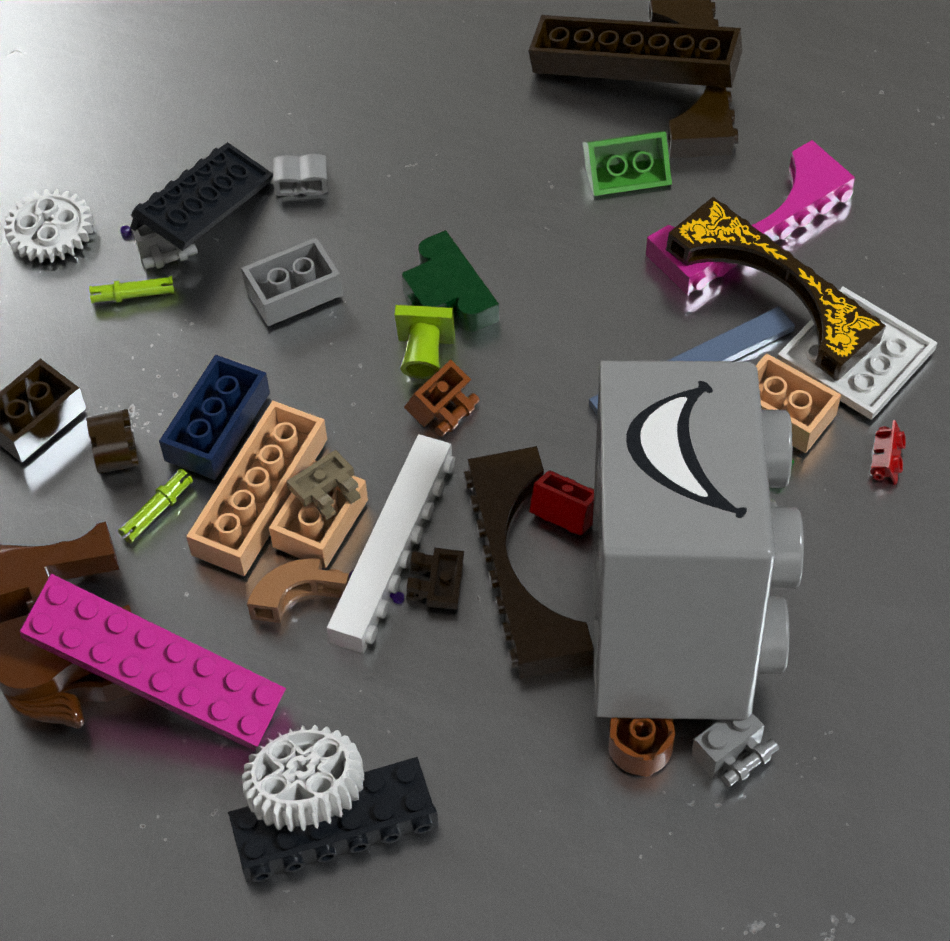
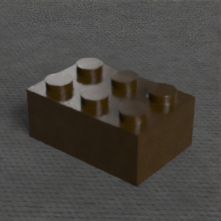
(36, 409)

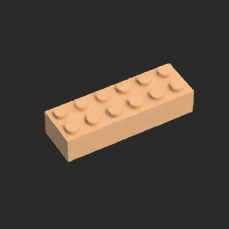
(255, 488)

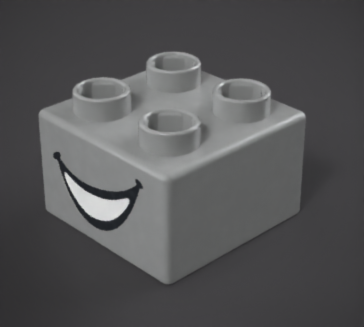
(689, 540)

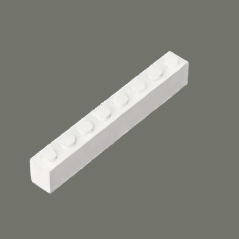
(390, 545)

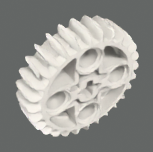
(303, 778)

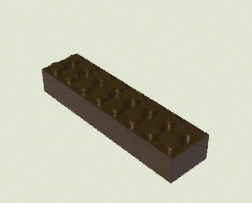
(636, 50)

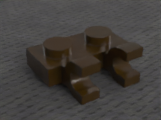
(444, 581)

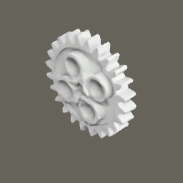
(48, 226)

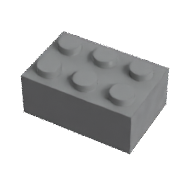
(292, 281)

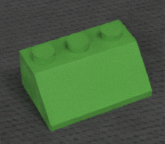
(627, 163)

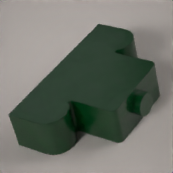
(449, 281)

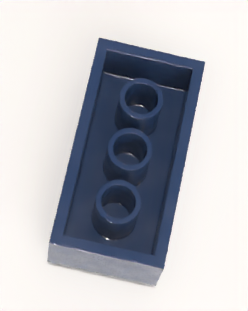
(214, 417)

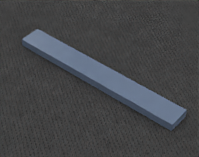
(736, 341)

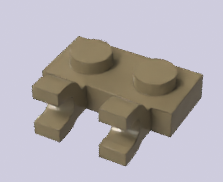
(321, 477)

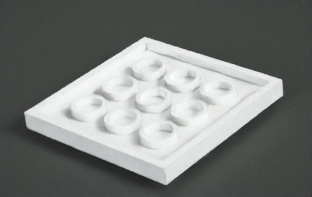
(878, 374)

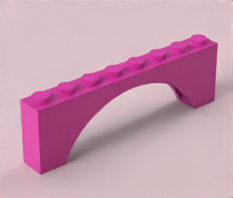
(817, 187)

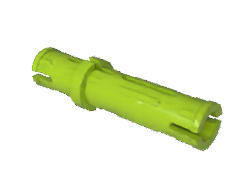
(131, 289)
(164, 497)

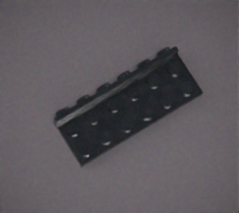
(202, 196)
(388, 807)

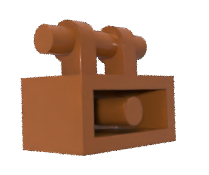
(437, 394)

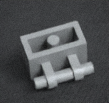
(156, 250)
(729, 740)

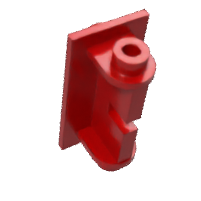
(890, 443)

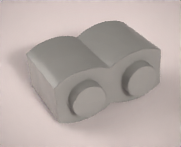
(300, 175)

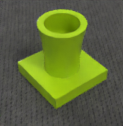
(423, 331)

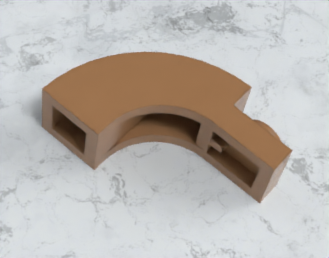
(290, 583)

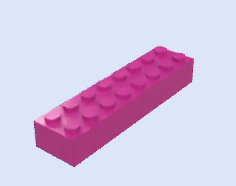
(152, 662)

